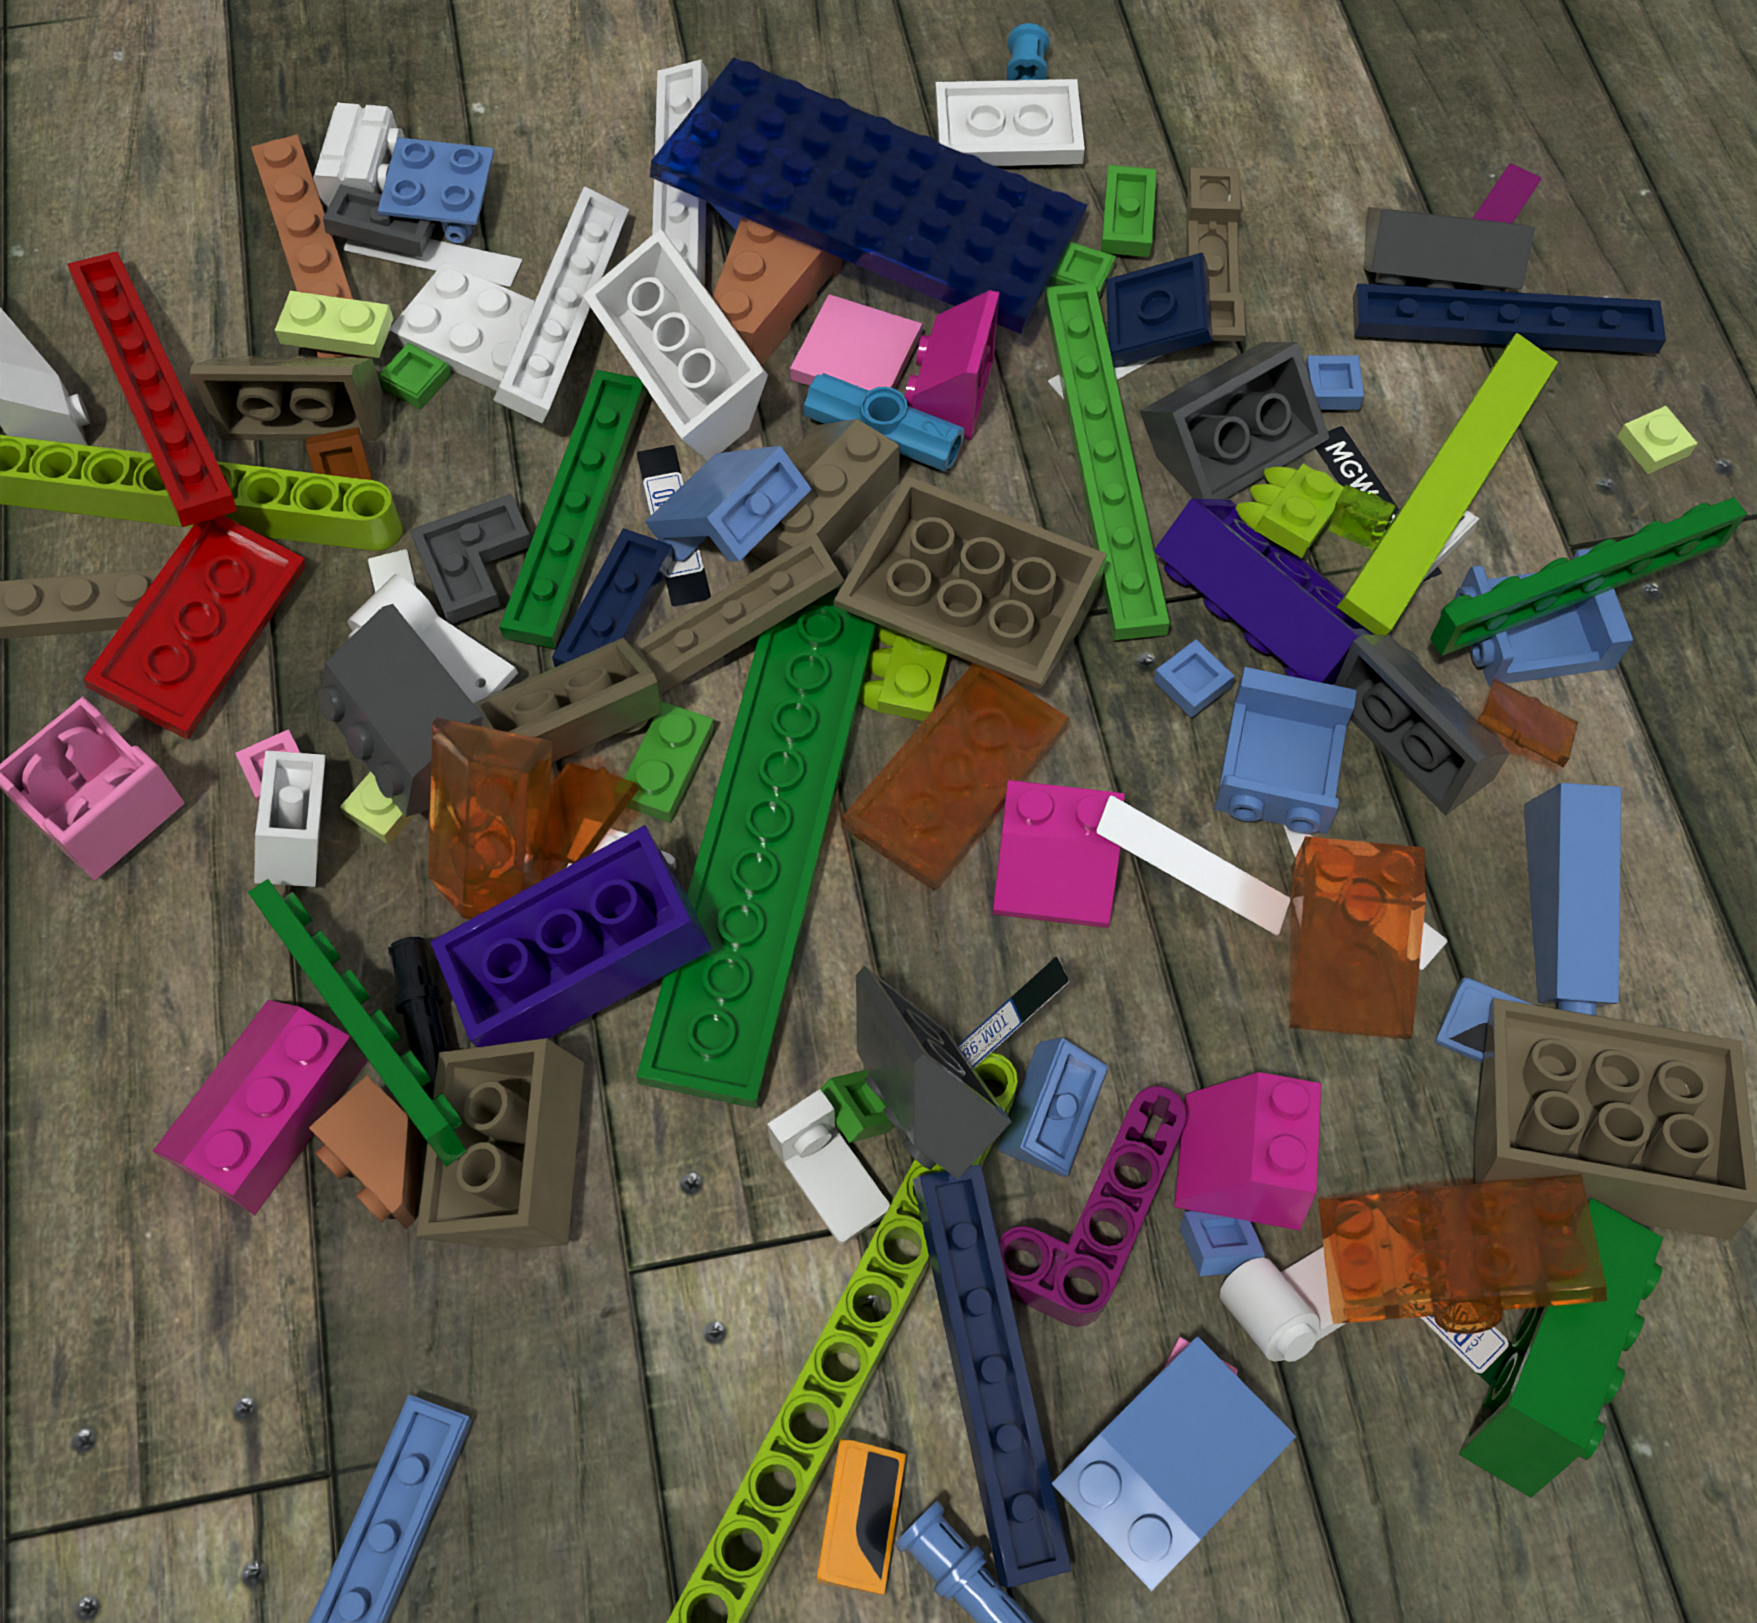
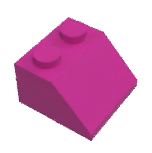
(956, 362)
(1053, 857)
(1251, 1150)

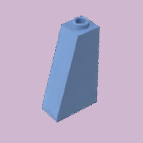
(1575, 894)

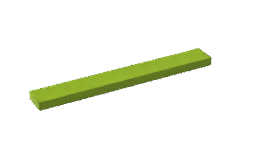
(1447, 487)

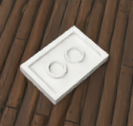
(1012, 121)
(465, 323)

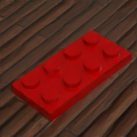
(195, 624)

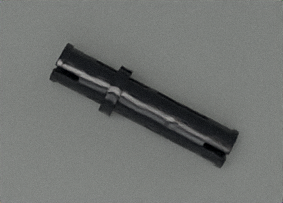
(419, 1003)

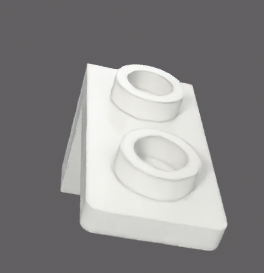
(826, 1168)

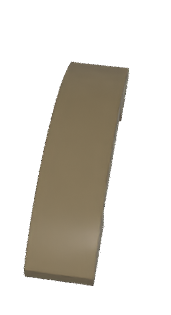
(1213, 229)

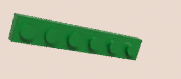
(574, 510)
(1575, 580)
(371, 1032)

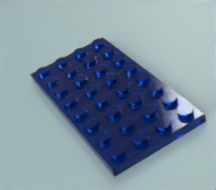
(870, 191)

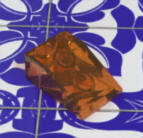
(1356, 936)

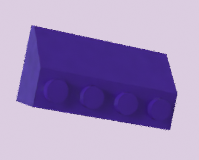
(1262, 587)
(570, 944)

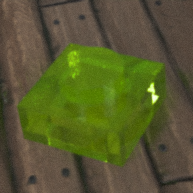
(1361, 516)

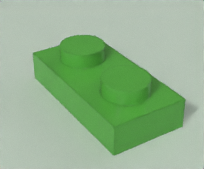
(1128, 211)
(668, 760)

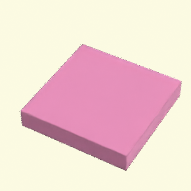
(856, 345)

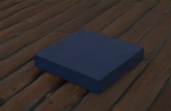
(1159, 310)

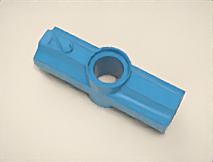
(886, 411)

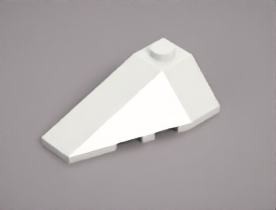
(33, 395)

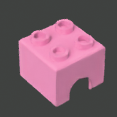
(88, 788)

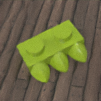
(1291, 506)
(910, 675)

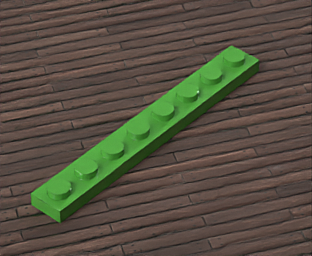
(1106, 463)

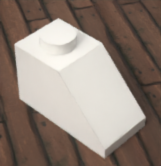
(289, 818)

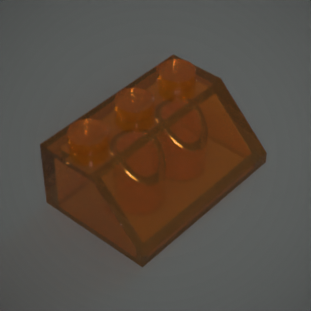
(486, 814)

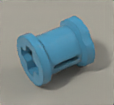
(1027, 49)

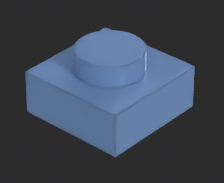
(1336, 381)
(1193, 678)
(1219, 1242)

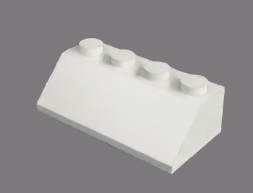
(680, 345)

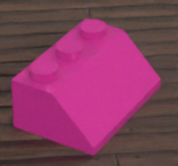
(260, 1103)

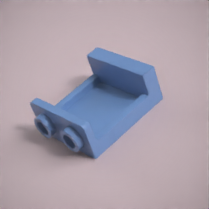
(732, 500)
(1563, 643)
(1284, 751)

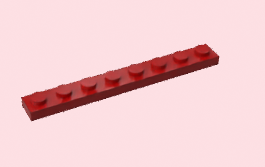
(152, 390)

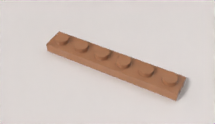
(300, 222)

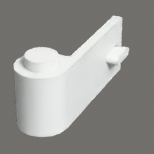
(468, 662)
(1281, 1309)

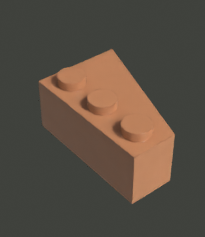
(769, 284)

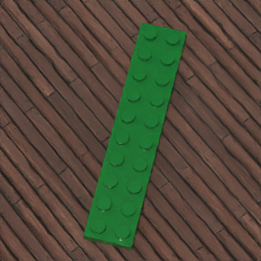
(761, 856)

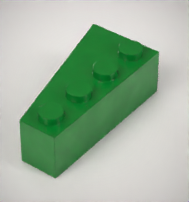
(1567, 1366)

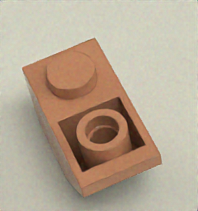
(375, 1144)

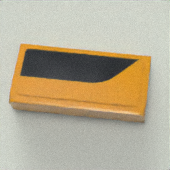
(861, 1517)

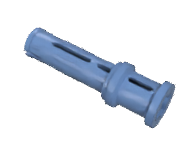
(958, 1569)

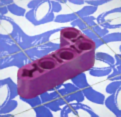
(1108, 1203)

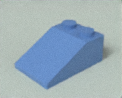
(1173, 1462)

